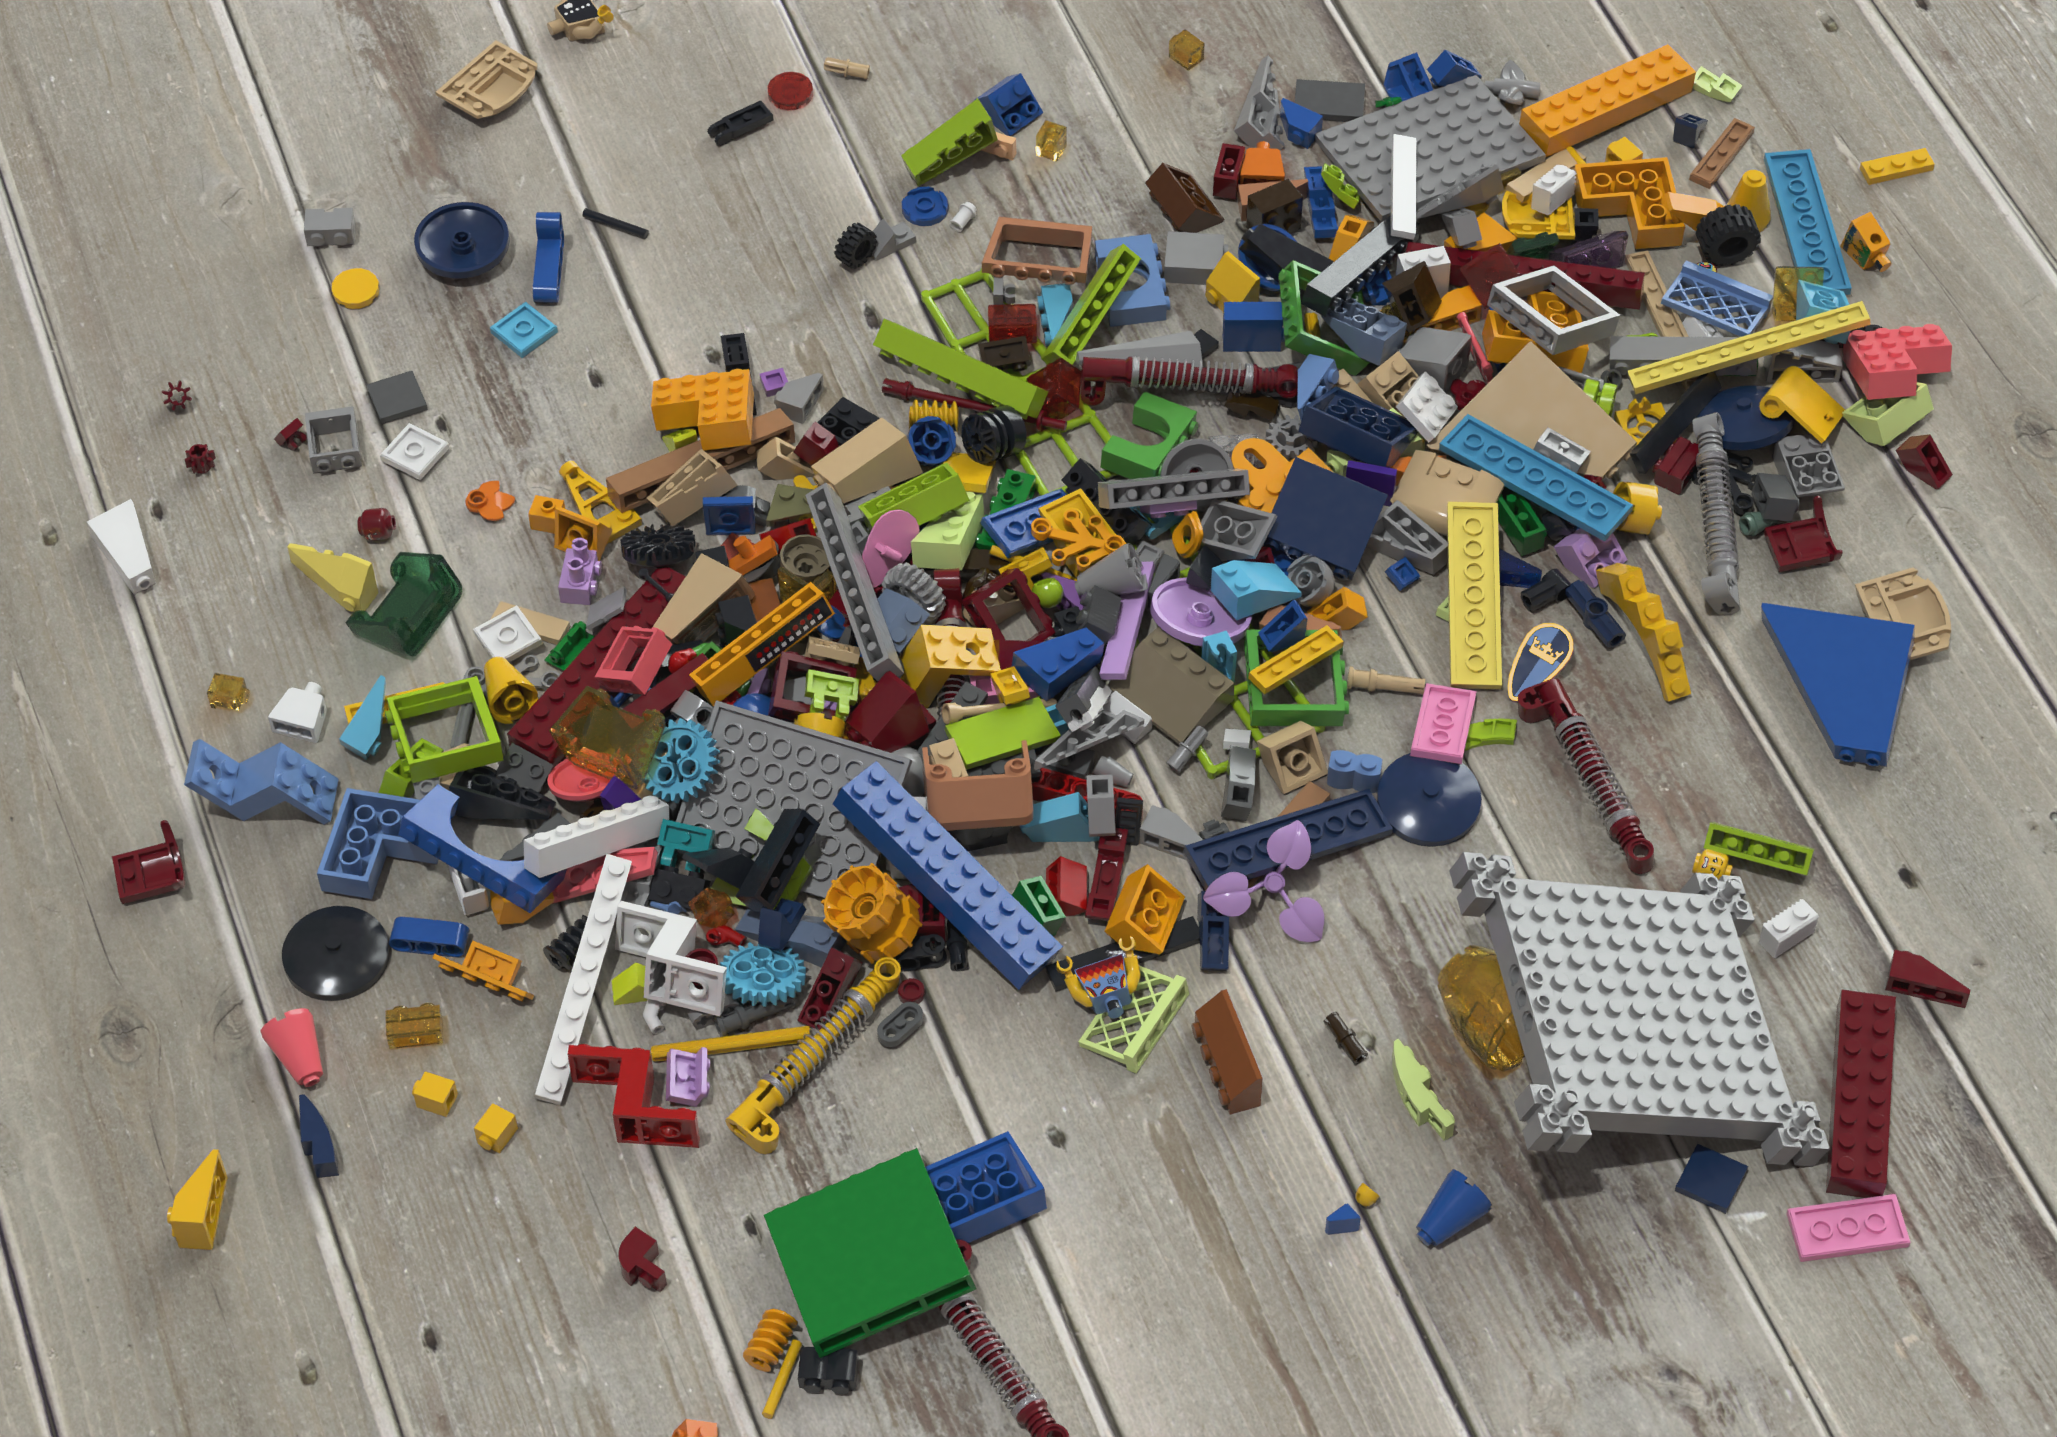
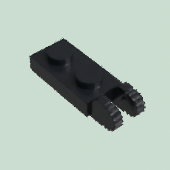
(740, 122)

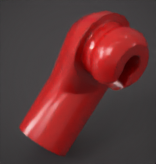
(725, 934)

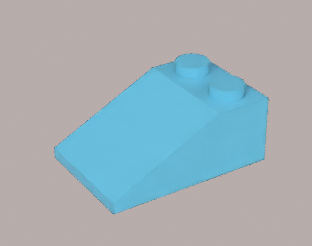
(1816, 299)
(1251, 587)

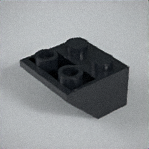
(846, 420)

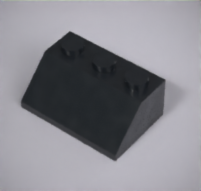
(734, 619)

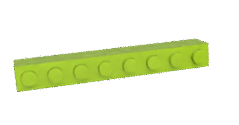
(959, 368)

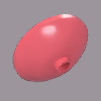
(575, 783)

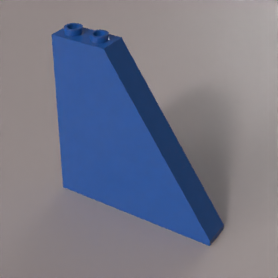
(1847, 674)

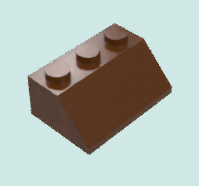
(1182, 199)

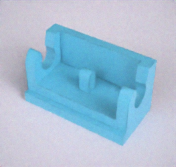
(1220, 653)

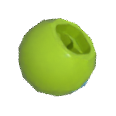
(1049, 592)

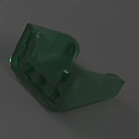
(414, 607)

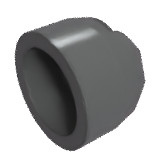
(1613, 375)

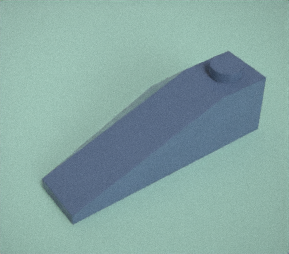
(810, 939)

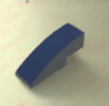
(317, 1139)

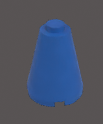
(1452, 1209)

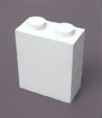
(1436, 261)

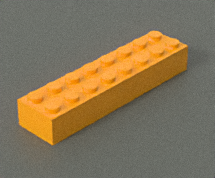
(1607, 100)

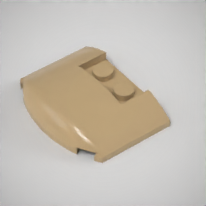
(490, 81)
(1435, 481)
(1909, 600)

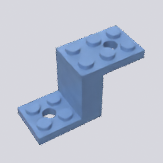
(261, 781)

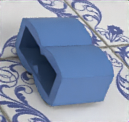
(1354, 771)

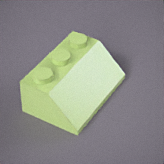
(1886, 418)

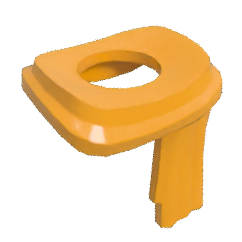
(1190, 527)

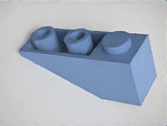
(1315, 379)

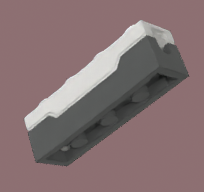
(1084, 700)

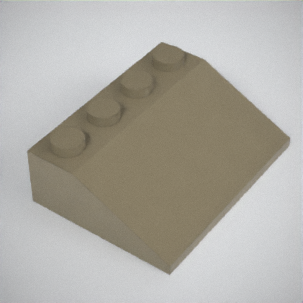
(1174, 686)

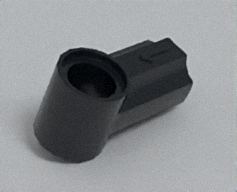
(1548, 589)

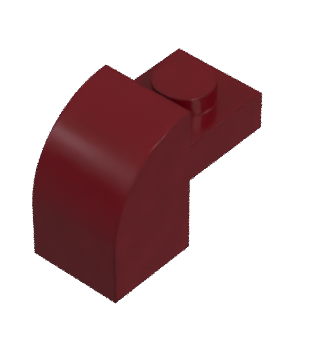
(636, 1260)

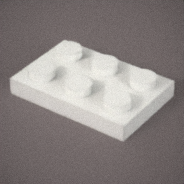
(1427, 406)

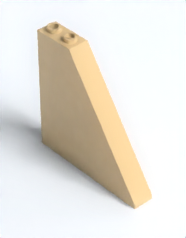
(1538, 395)

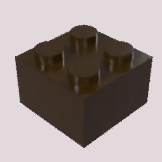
(1276, 206)

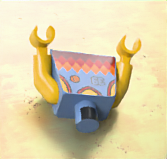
(1105, 983)

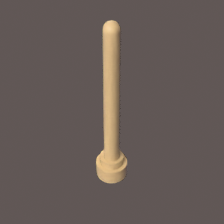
(953, 713)

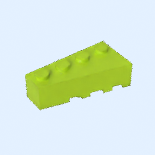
(950, 143)

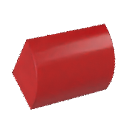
(1068, 885)

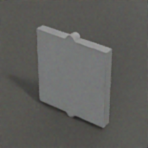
(606, 608)

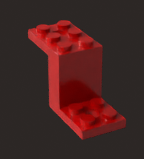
(632, 1114)

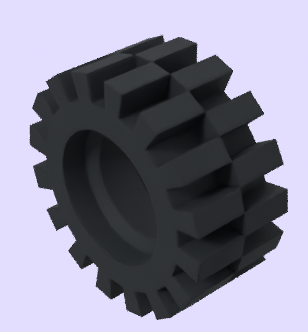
(855, 245)

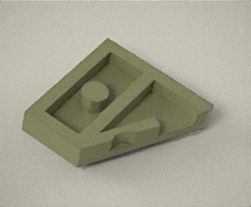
(790, 504)

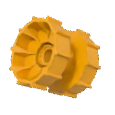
(871, 913)

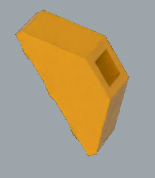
(1348, 234)

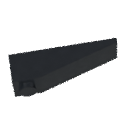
(491, 797)

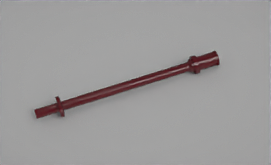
(908, 390)

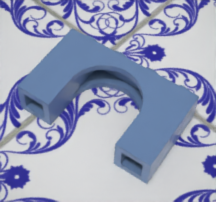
(1146, 302)

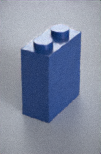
(1252, 327)

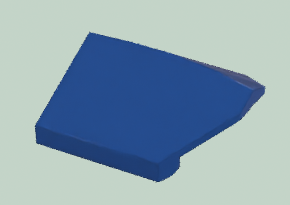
(1406, 78)

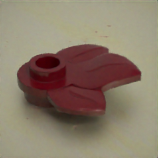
(1465, 392)

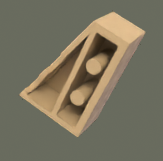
(685, 489)

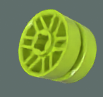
(1605, 398)

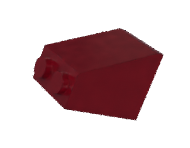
(887, 716)

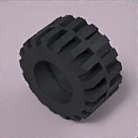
(1728, 235)

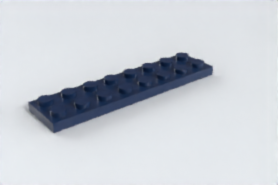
(1330, 827)

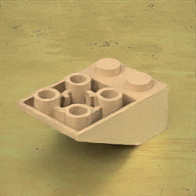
(1389, 382)

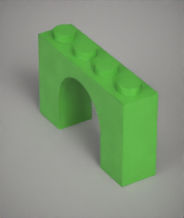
(1158, 415)

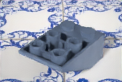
(1367, 330)

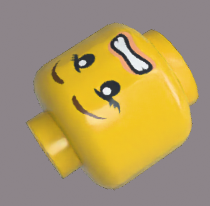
(1712, 863)

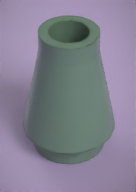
(1753, 523)

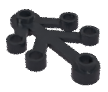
(1742, 501)

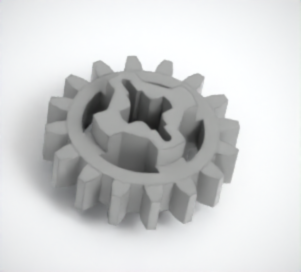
(1287, 439)

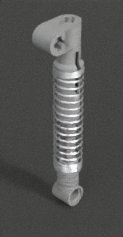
(1722, 585)

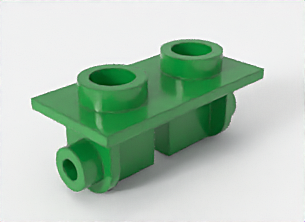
(570, 646)

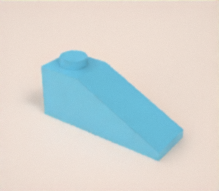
(365, 728)

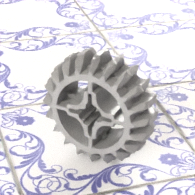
(917, 586)

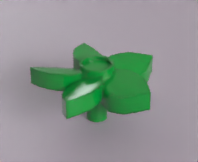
(1388, 101)

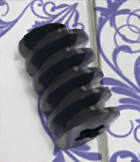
(566, 946)

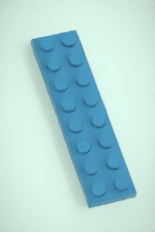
(1806, 215)
(1536, 477)

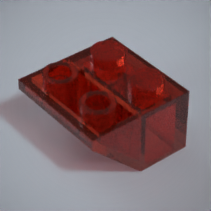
(1063, 388)

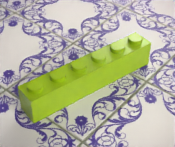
(1092, 305)

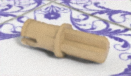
(846, 68)

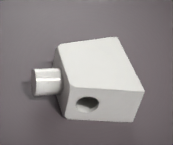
(300, 713)

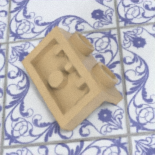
(832, 651)

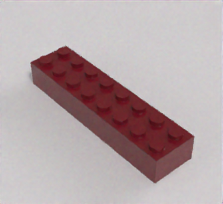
(1861, 1094)

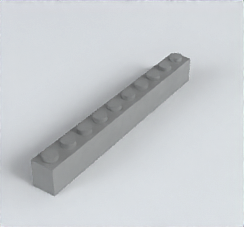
(853, 582)

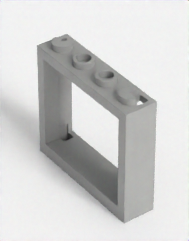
(1507, 301)

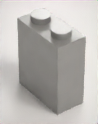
(1192, 256)

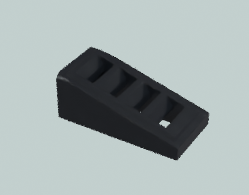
(1129, 819)

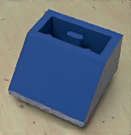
(1010, 104)

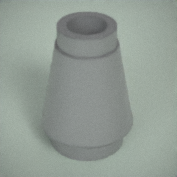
(1109, 766)

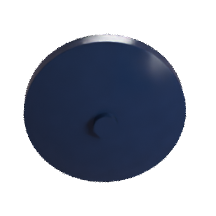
(461, 240)
(1743, 421)
(1429, 800)

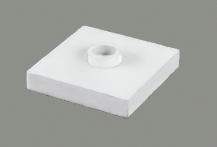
(414, 451)
(508, 635)

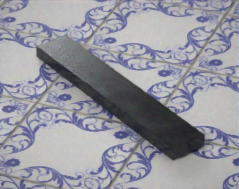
(1675, 421)
(1183, 934)

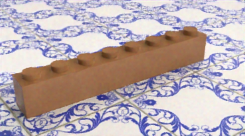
(634, 485)

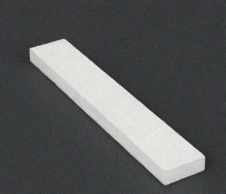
(1403, 187)

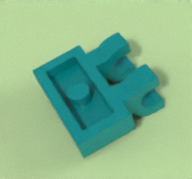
(683, 837)

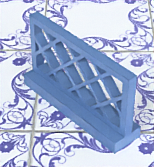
(1721, 291)

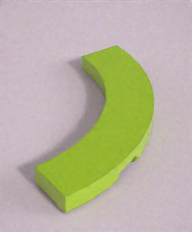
(1491, 732)

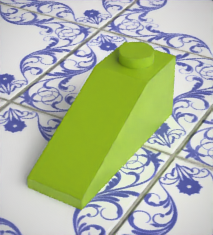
(395, 780)

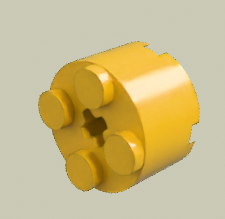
(1645, 506)

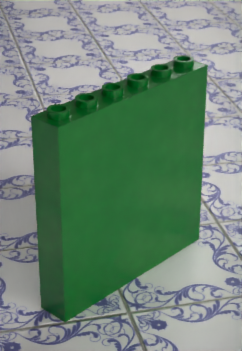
(869, 1252)

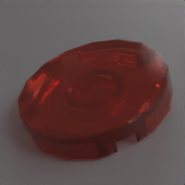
(790, 90)

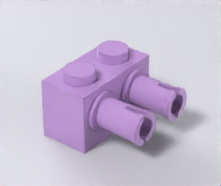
(579, 574)

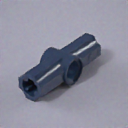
(1595, 614)

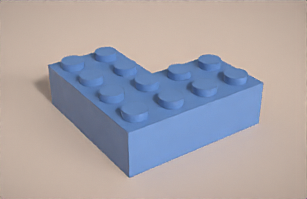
(361, 840)

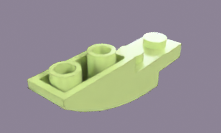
(1413, 1086)

